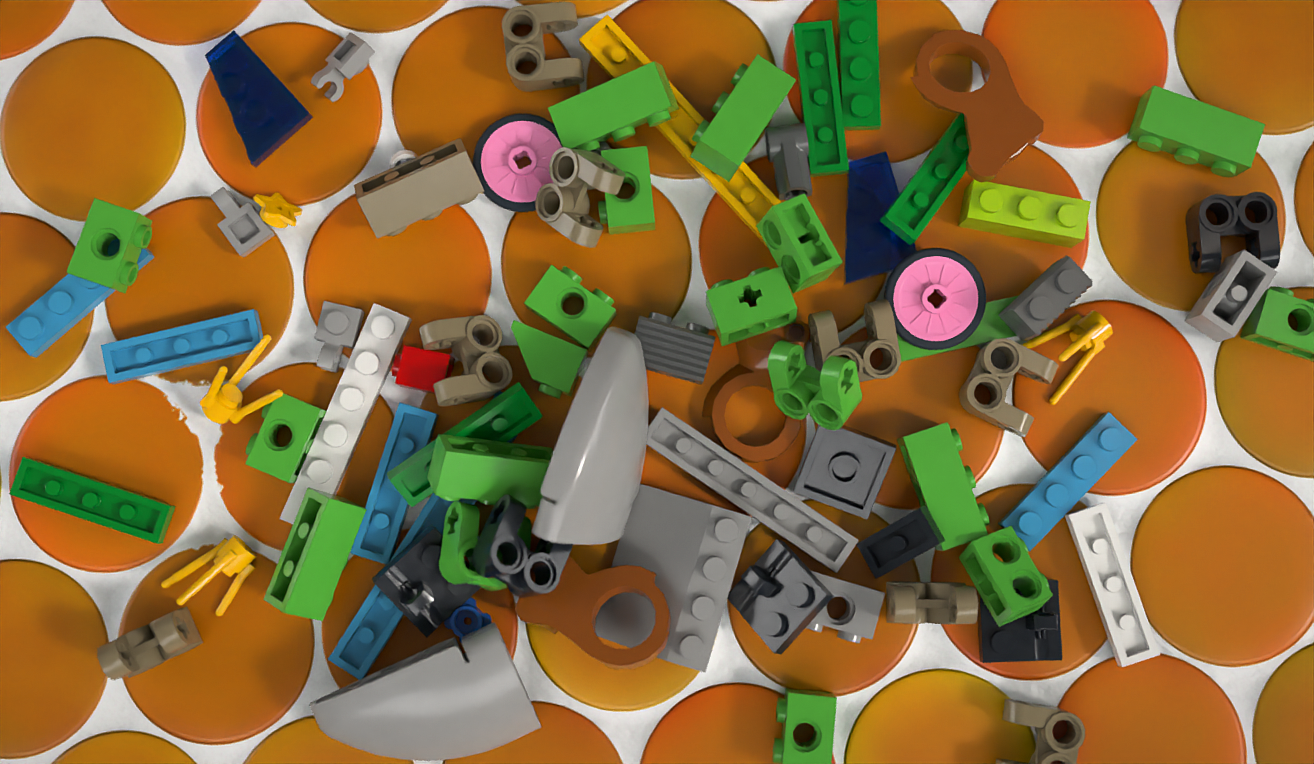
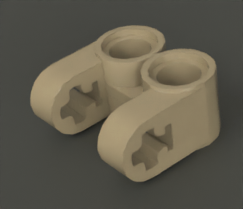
(543, 19)
(566, 202)
(880, 333)
(476, 358)
(1019, 360)
(931, 603)
(149, 645)
(1043, 719)

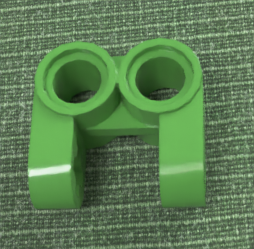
(804, 390)
(460, 538)

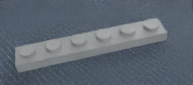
(750, 490)

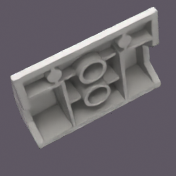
(694, 560)

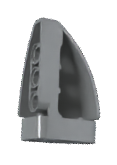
(600, 449)
(434, 703)

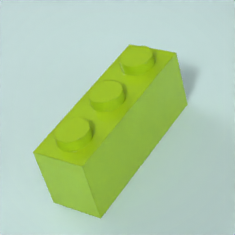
(1024, 213)

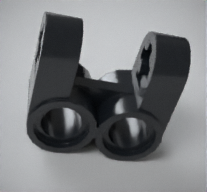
(1260, 237)
(514, 571)

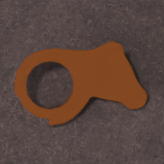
(994, 115)
(754, 372)
(577, 600)

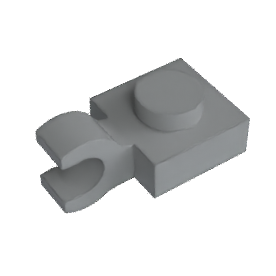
(345, 61)
(242, 224)
(338, 328)

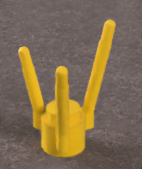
(1087, 334)
(225, 401)
(232, 557)

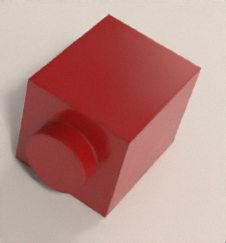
(421, 368)

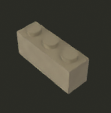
(418, 189)

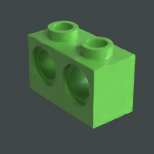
(799, 243)
(997, 578)

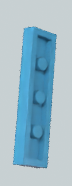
(62, 308)
(182, 346)
(1069, 480)
(385, 506)

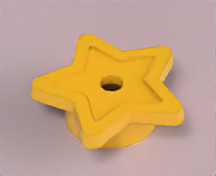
(277, 211)

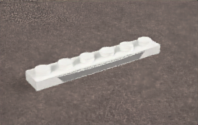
(350, 406)

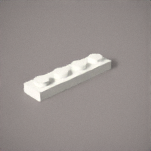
(1112, 585)

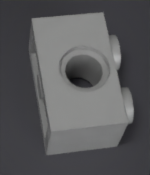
(1231, 296)
(861, 611)

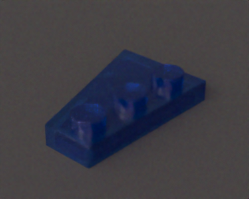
(259, 102)
(869, 244)

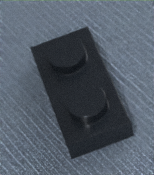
(900, 542)

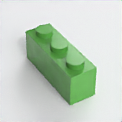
(615, 108)
(741, 116)
(1195, 132)
(488, 470)
(944, 484)
(314, 555)

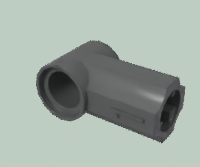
(789, 152)

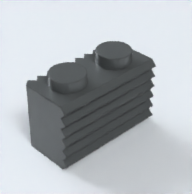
(1046, 299)
(675, 349)

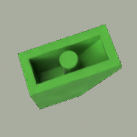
(550, 360)

